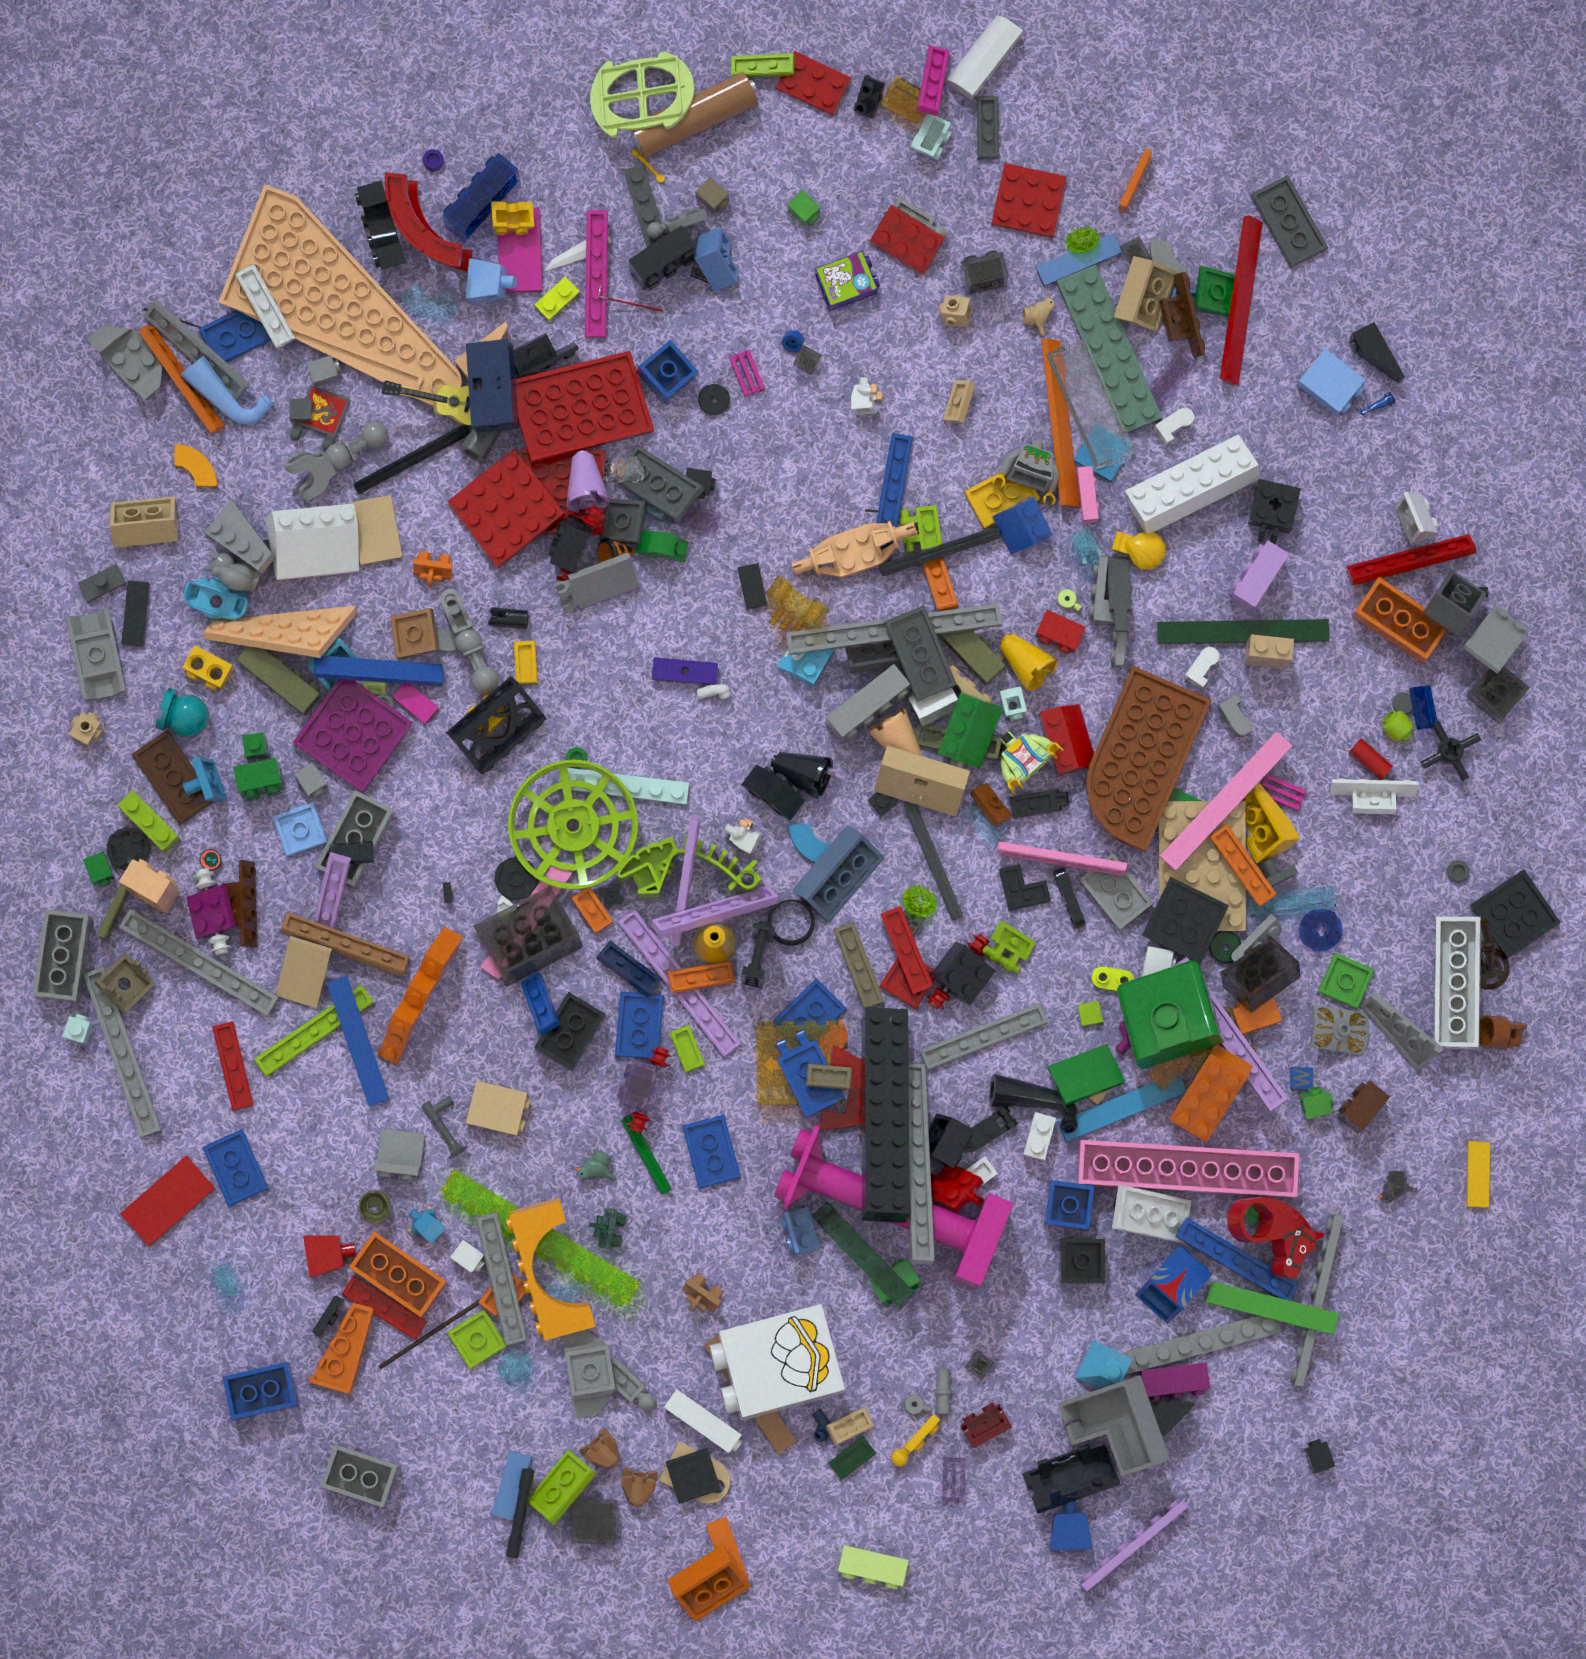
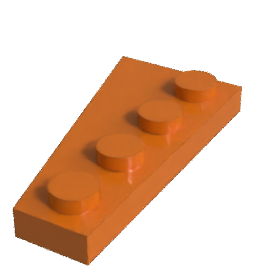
(342, 1359)

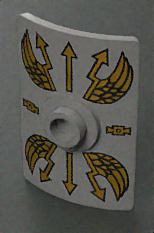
(1339, 1030)

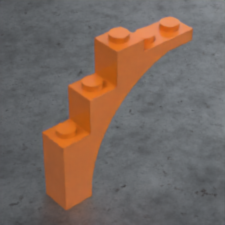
(418, 993)

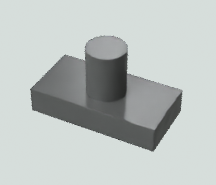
(102, 583)
(1274, 876)

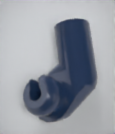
(821, 1432)

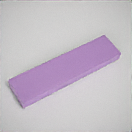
(332, 890)

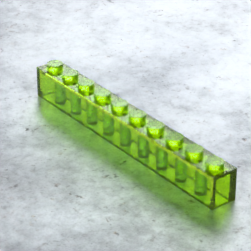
(553, 1244)

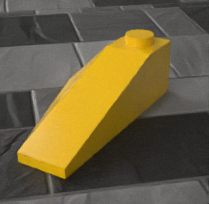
(1267, 826)

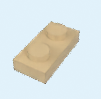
(959, 401)

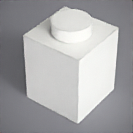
(468, 1257)

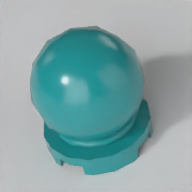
(184, 714)

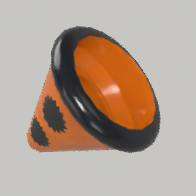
(609, 549)

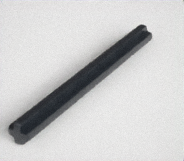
(411, 459)
(939, 551)

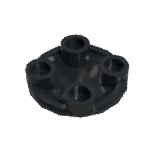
(127, 845)

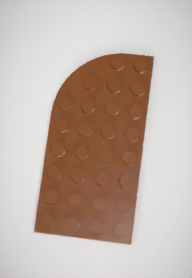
(1142, 756)

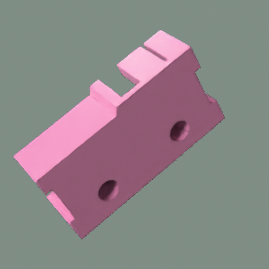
(1087, 495)

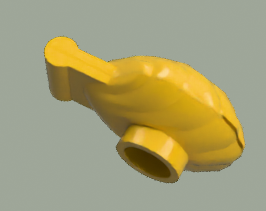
(1144, 549)

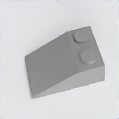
(1496, 638)

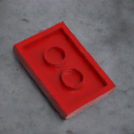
(815, 84)
(907, 239)

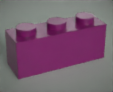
(1176, 1381)

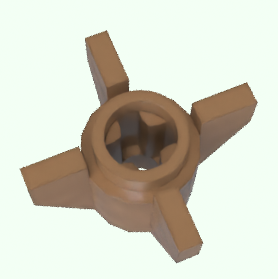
(602, 1450)
(638, 1486)

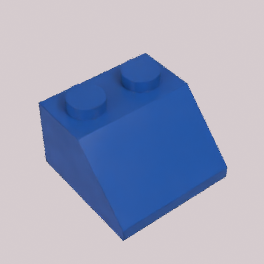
(1022, 525)

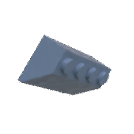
(838, 873)

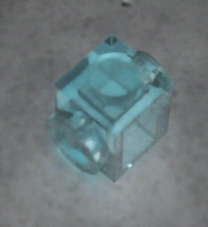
(1086, 546)
(225, 1280)
(514, 1366)

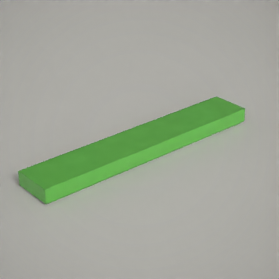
(1272, 1308)

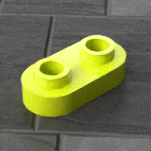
(1113, 978)

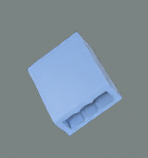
(1332, 383)

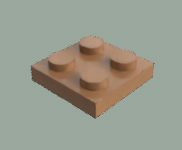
(414, 633)

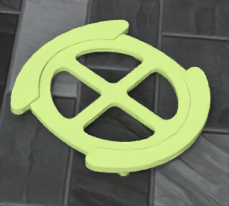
(608, 74)

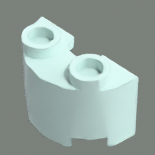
(931, 136)

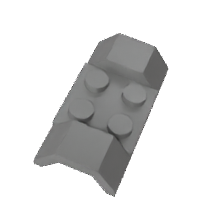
(96, 655)

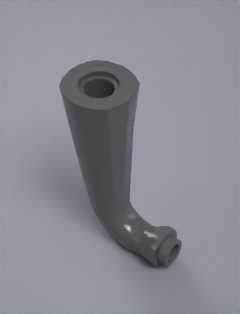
(478, 445)

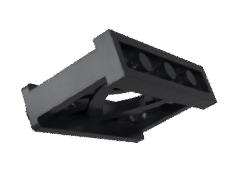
(515, 733)

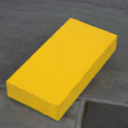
(525, 662)

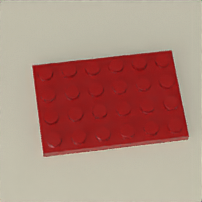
(581, 407)

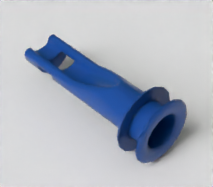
(1388, 399)

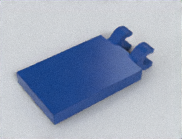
(794, 1067)

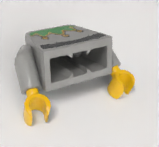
(1031, 468)

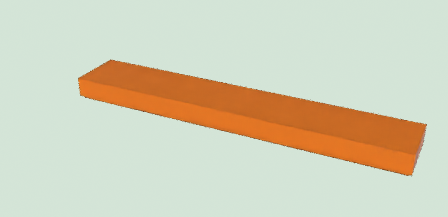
(174, 369)

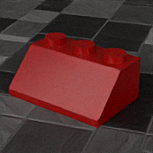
(1068, 729)

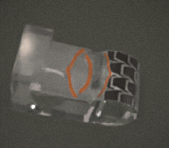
(624, 470)

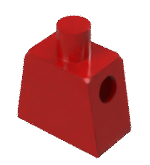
(326, 1253)

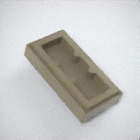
(828, 1077)

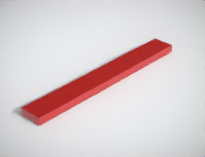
(1241, 300)

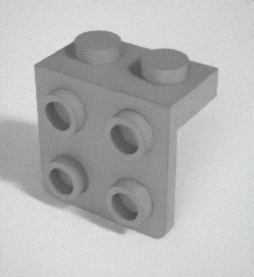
(399, 1154)

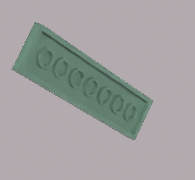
(1094, 319)

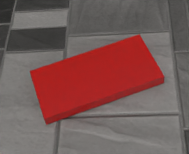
(167, 1200)

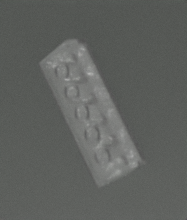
(1091, 405)

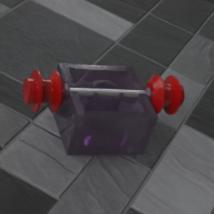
(639, 1086)

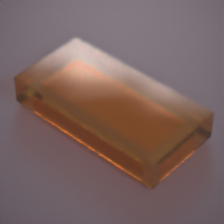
(1168, 1071)

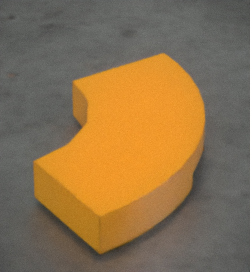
(196, 464)

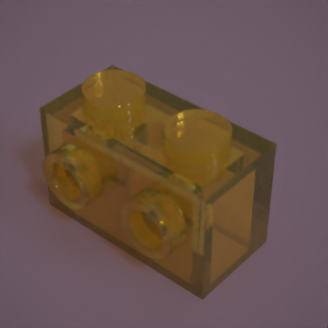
(903, 99)

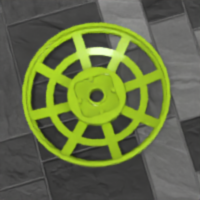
(569, 810)

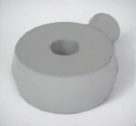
(920, 1405)

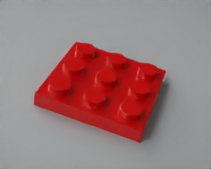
(1028, 200)

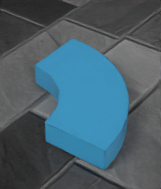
(806, 842)

